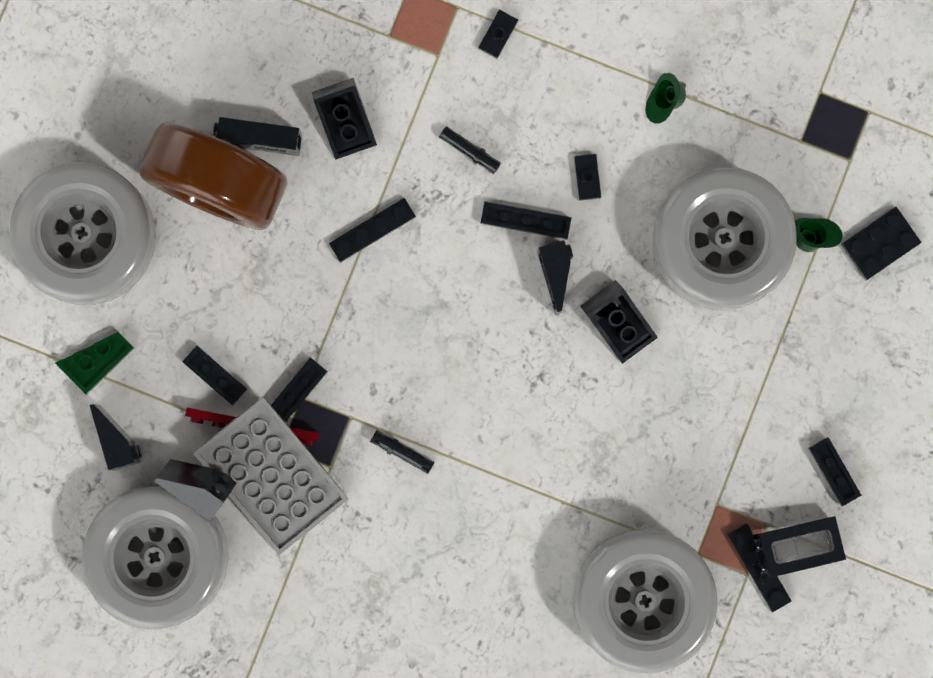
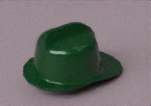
(664, 98)
(817, 233)

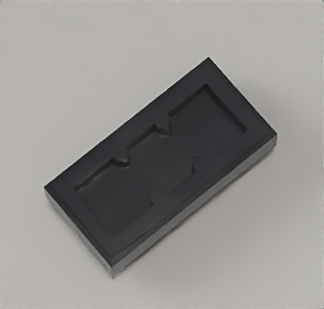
(498, 34)
(587, 177)

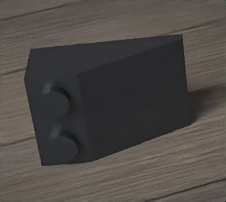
(344, 118)
(555, 266)
(619, 321)
(116, 444)
(196, 486)

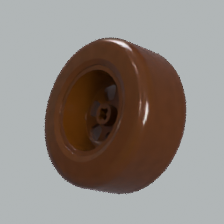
(213, 176)

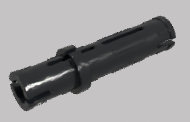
(478, 155)
(408, 455)

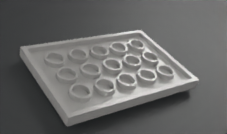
(275, 474)

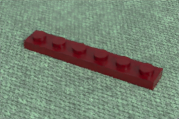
(221, 420)

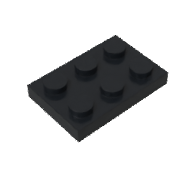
(881, 243)

